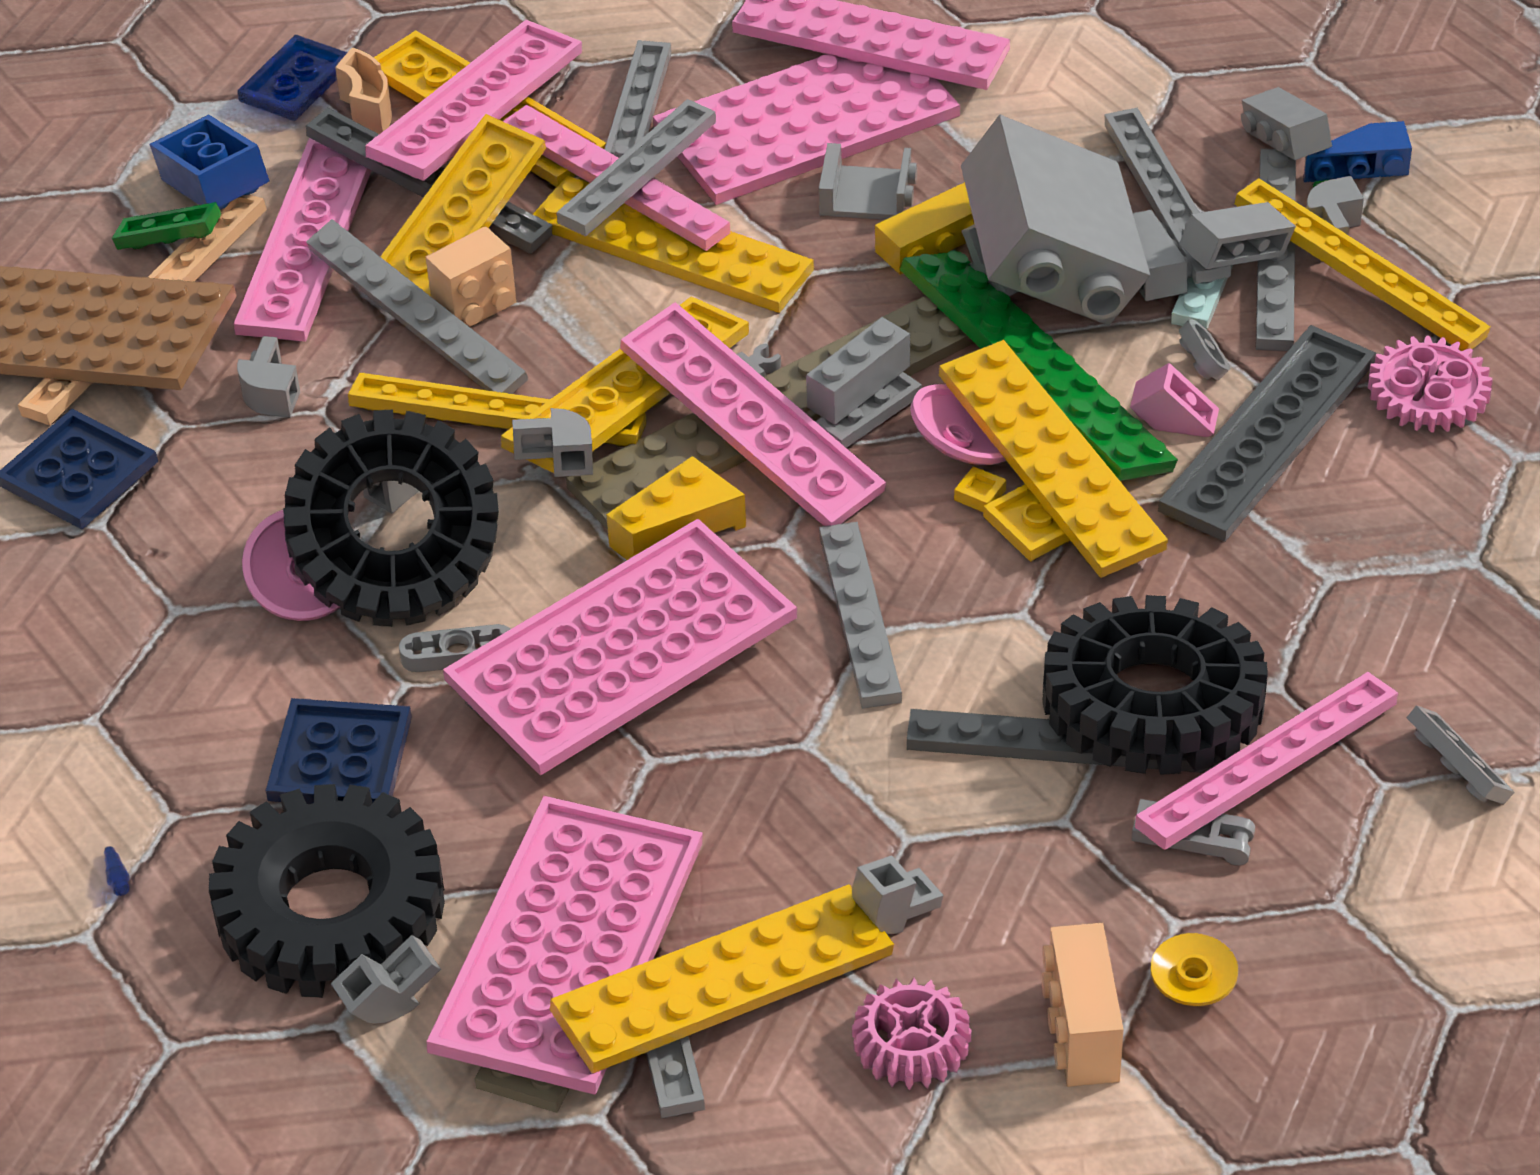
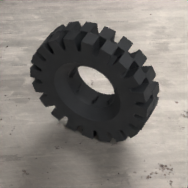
(376, 580)
(1118, 719)
(284, 848)

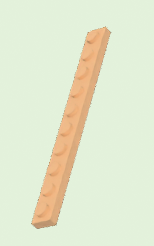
(186, 263)

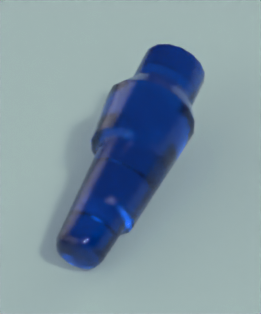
(116, 872)

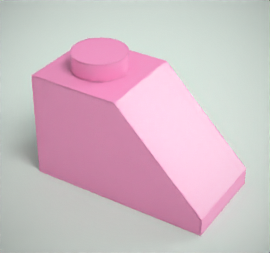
(1173, 404)

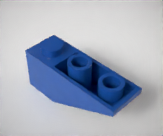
(1363, 153)

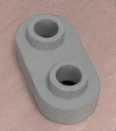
(1208, 356)

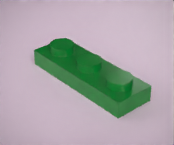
(166, 226)

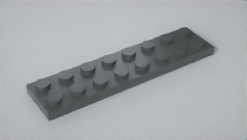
(1266, 433)

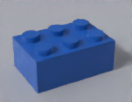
(209, 162)

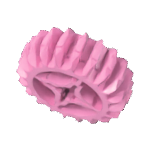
(909, 1019)

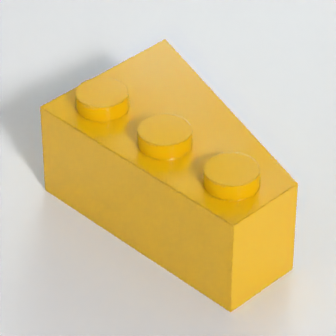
(673, 502)

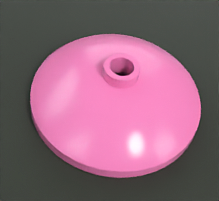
(951, 428)
(272, 575)

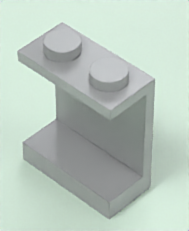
(865, 190)

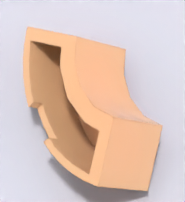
(365, 89)

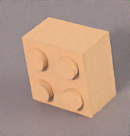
(473, 276)

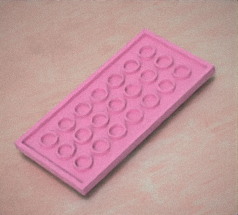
(787, 118)
(619, 645)
(573, 909)

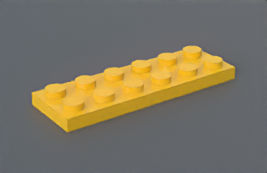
(465, 195)

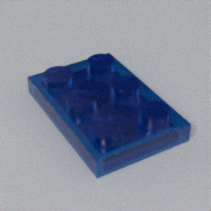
(292, 78)

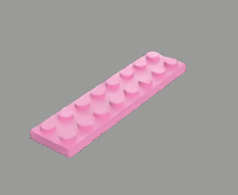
(877, 38)
(488, 85)
(288, 275)
(753, 416)

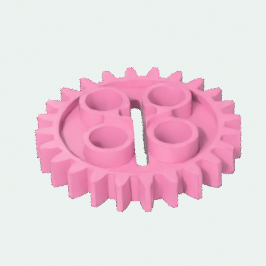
(1449, 397)

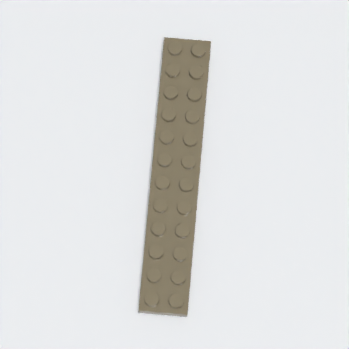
(641, 464)

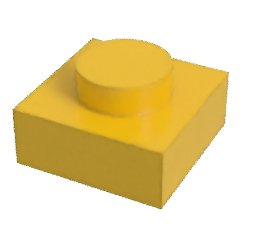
(979, 488)

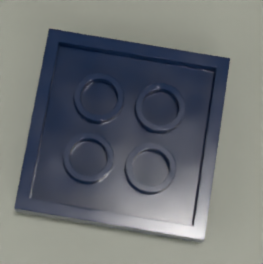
(77, 468)
(339, 746)

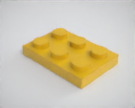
(1025, 523)

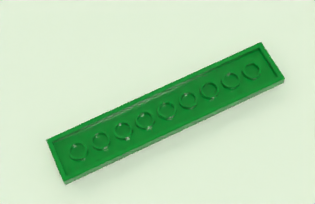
(992, 317)

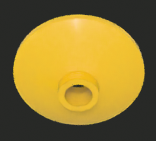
(1197, 957)

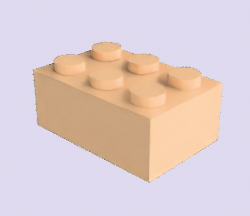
(1083, 1005)

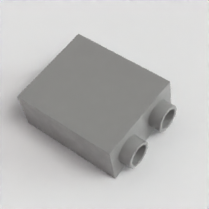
(1054, 220)

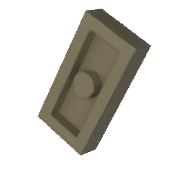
(521, 1089)

